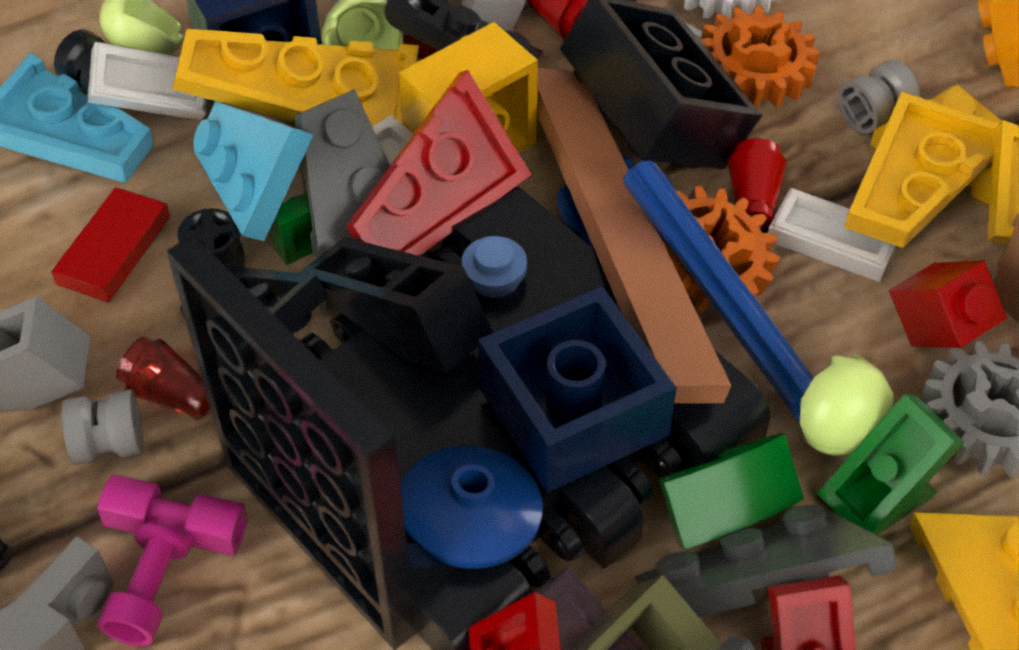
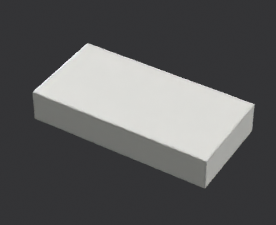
(139, 82)
(818, 231)

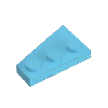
(56, 123)
(249, 163)

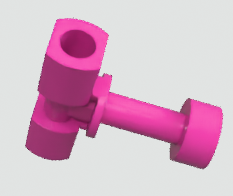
(165, 533)

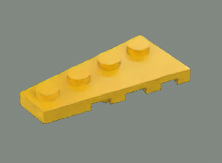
(290, 76)

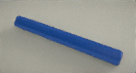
(720, 283)

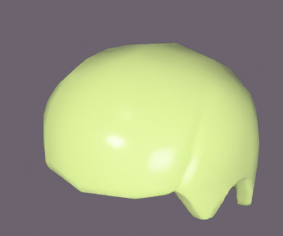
(360, 22)
(139, 26)
(844, 405)

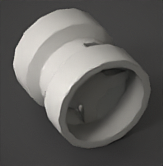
(872, 98)
(102, 426)

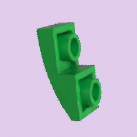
(731, 491)

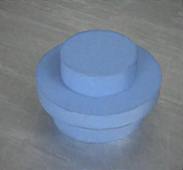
(495, 265)

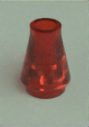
(163, 377)

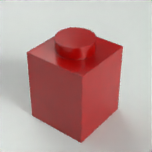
(948, 304)

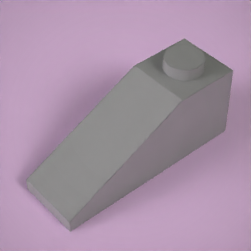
(39, 355)

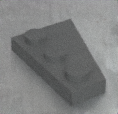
(338, 168)
(790, 551)

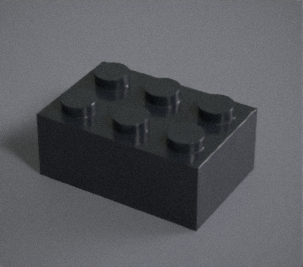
(659, 84)

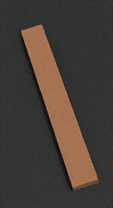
(627, 240)

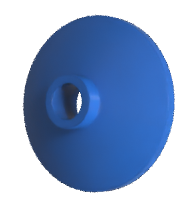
(467, 526)

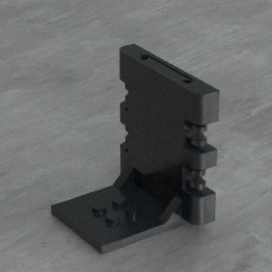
(338, 429)

